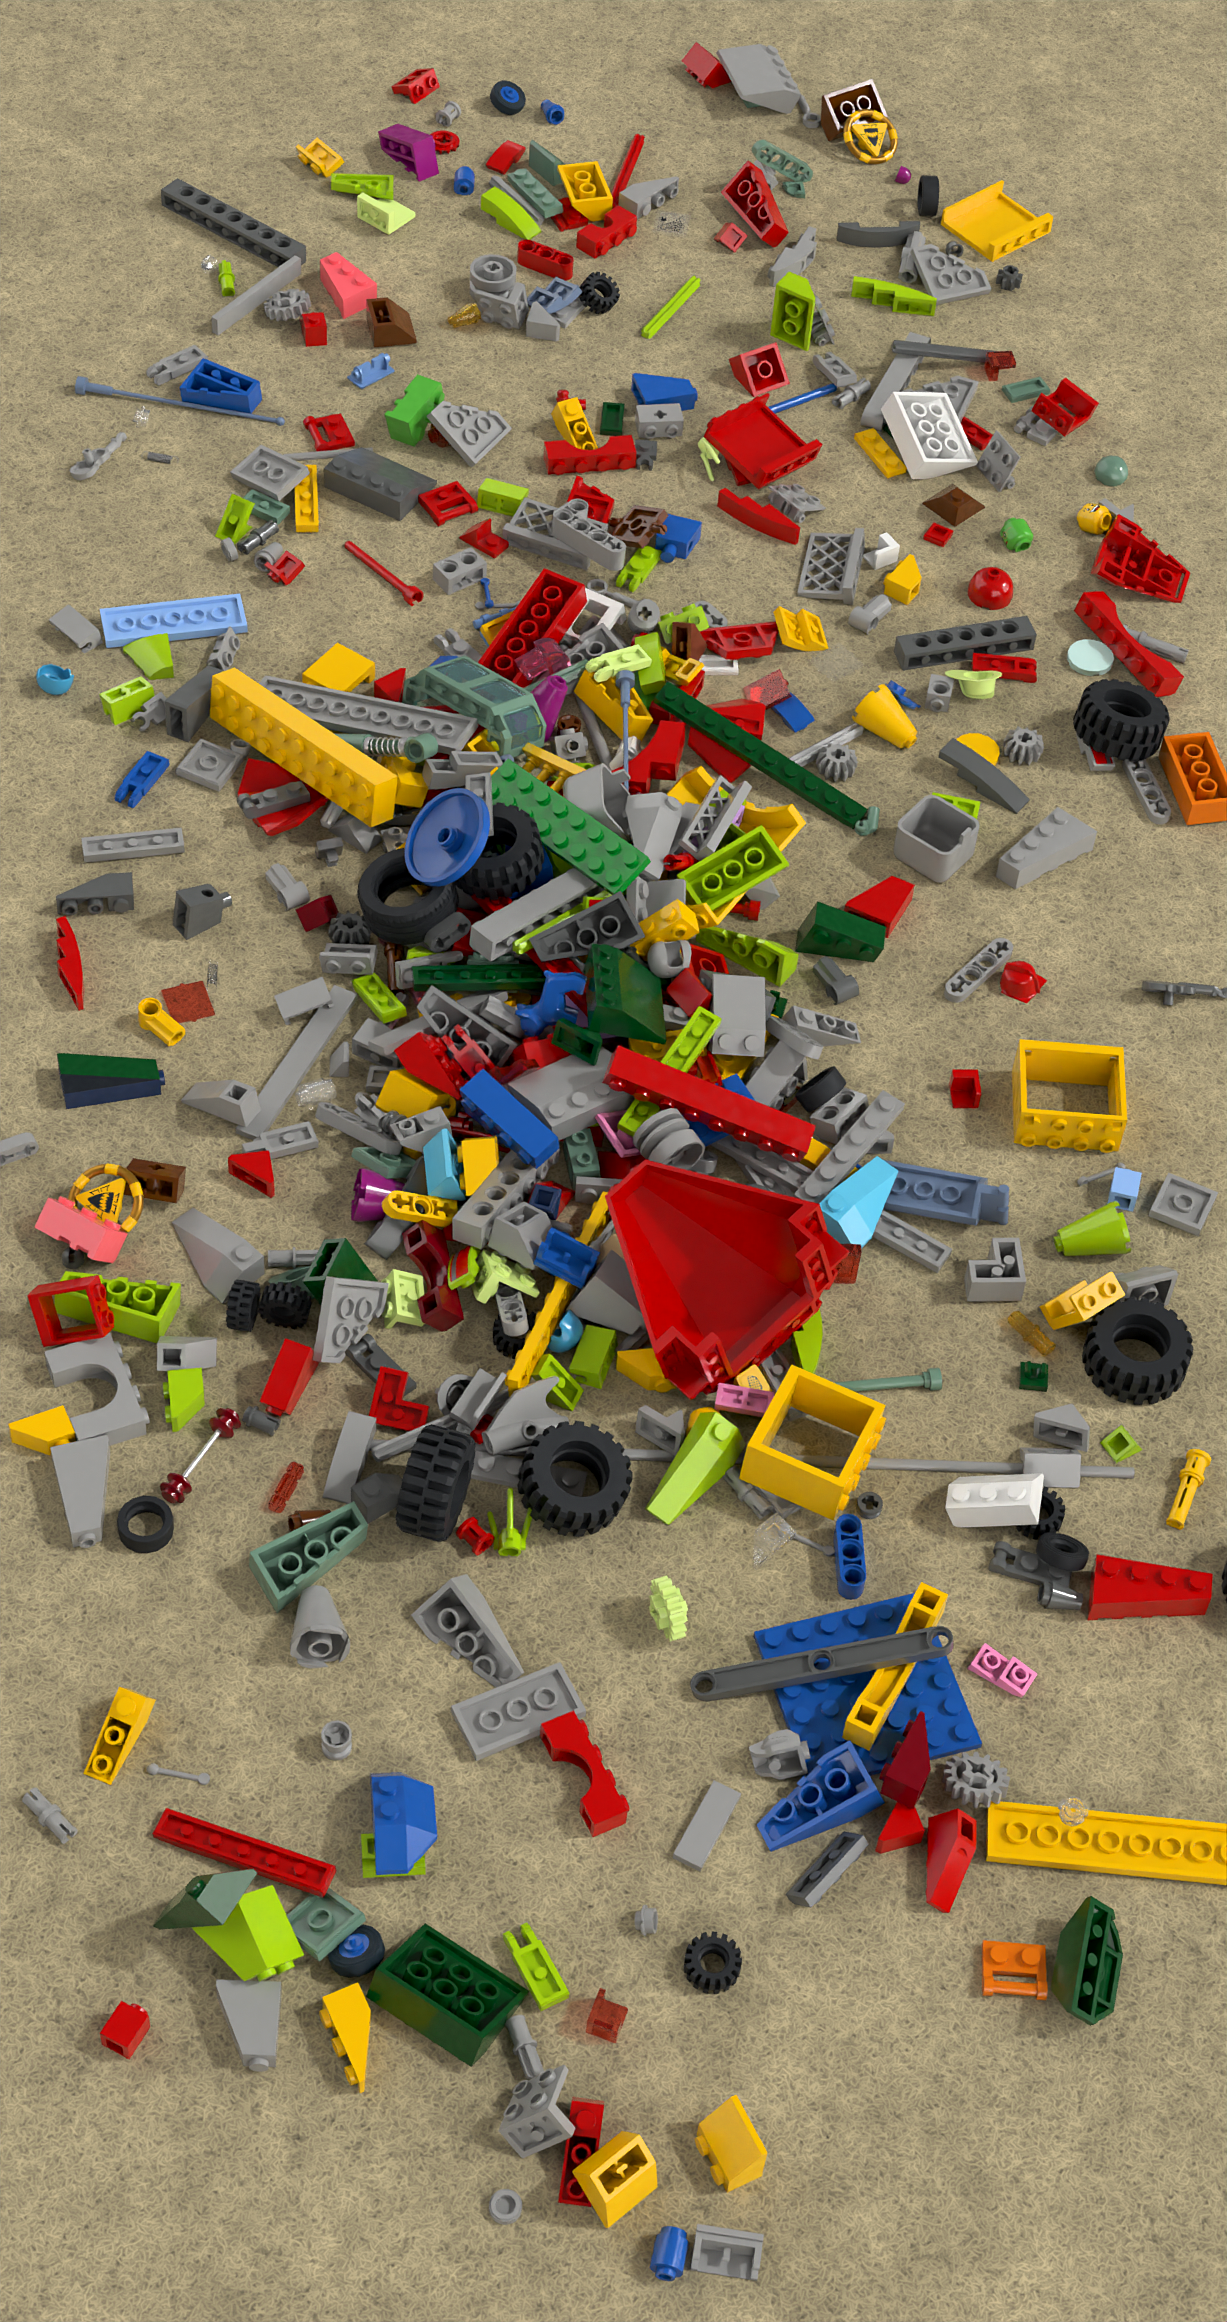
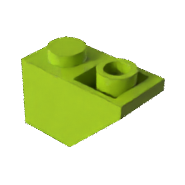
(185, 1396)

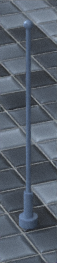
(83, 385)
(625, 681)

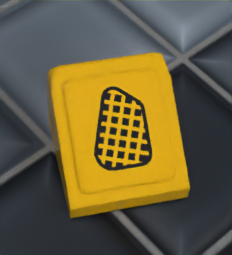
(753, 1379)

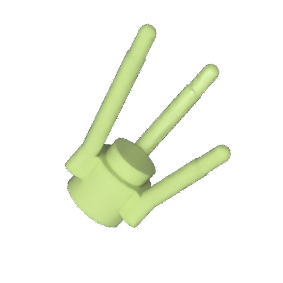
(708, 452)

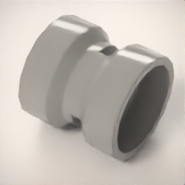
(332, 1735)

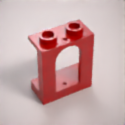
(1070, 397)

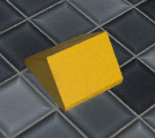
(408, 1094)

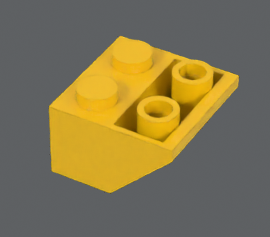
(479, 1160)
(618, 2176)

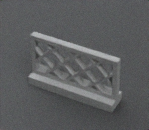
(540, 544)
(849, 567)

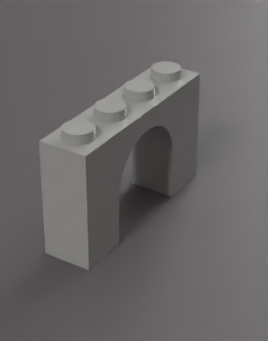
(102, 1360)

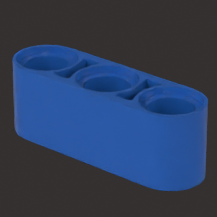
(853, 1546)

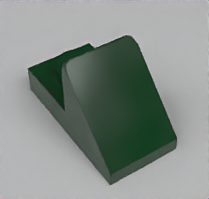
(577, 1040)

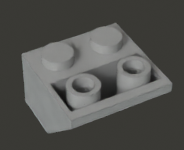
(520, 1233)

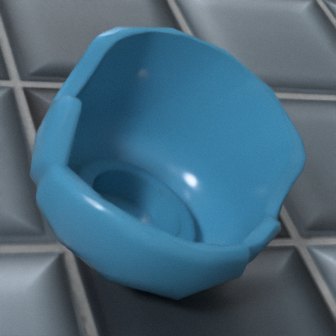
(54, 679)
(569, 1334)

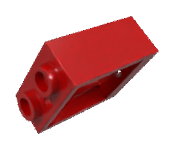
(48, 1320)

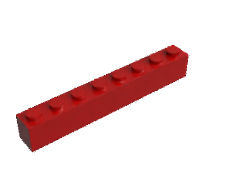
(709, 1104)

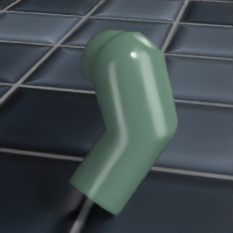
(870, 824)

